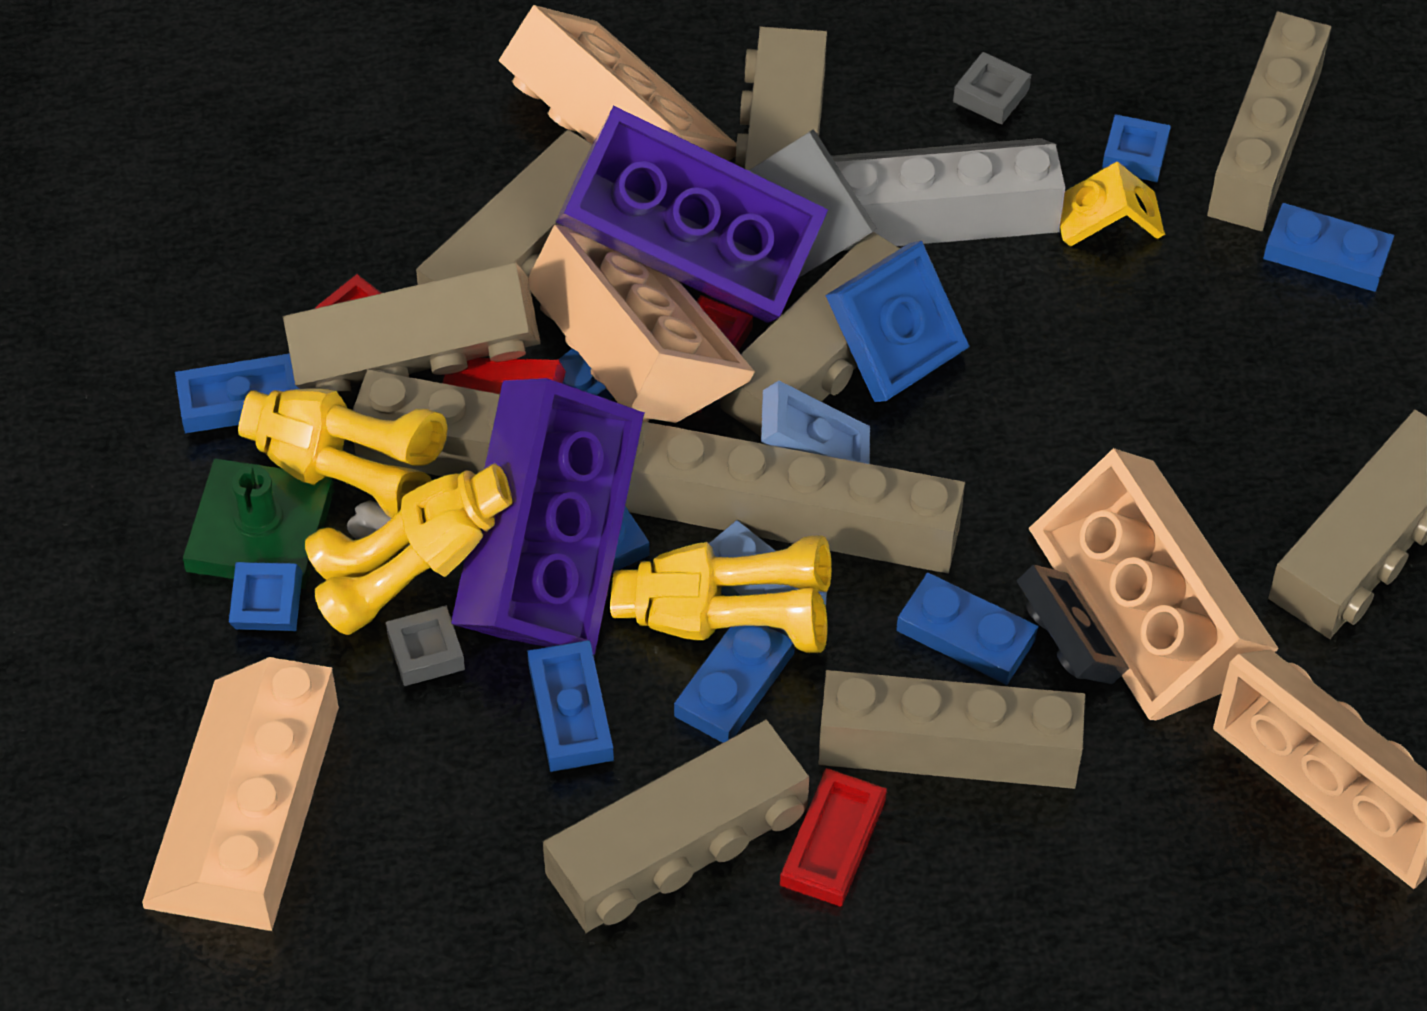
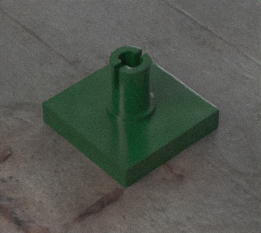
(255, 518)

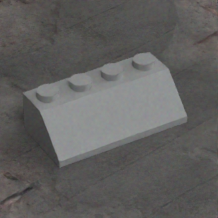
(959, 190)

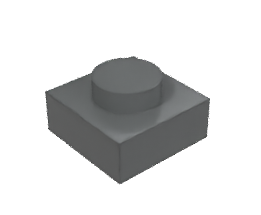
(992, 88)
(425, 645)

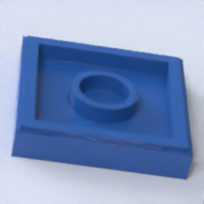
(897, 321)

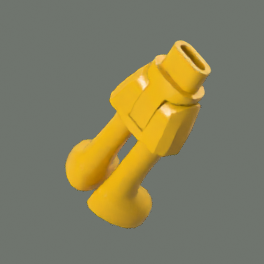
(307, 432)
(437, 521)
(685, 586)

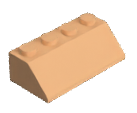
(586, 71)
(635, 328)
(1150, 582)
(1328, 759)
(245, 794)

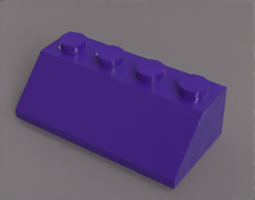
(692, 215)
(553, 551)

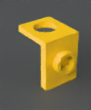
(1105, 200)

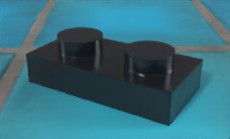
(1081, 639)

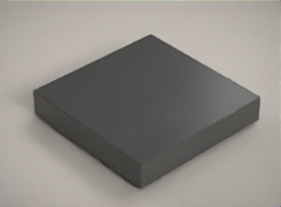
(811, 173)

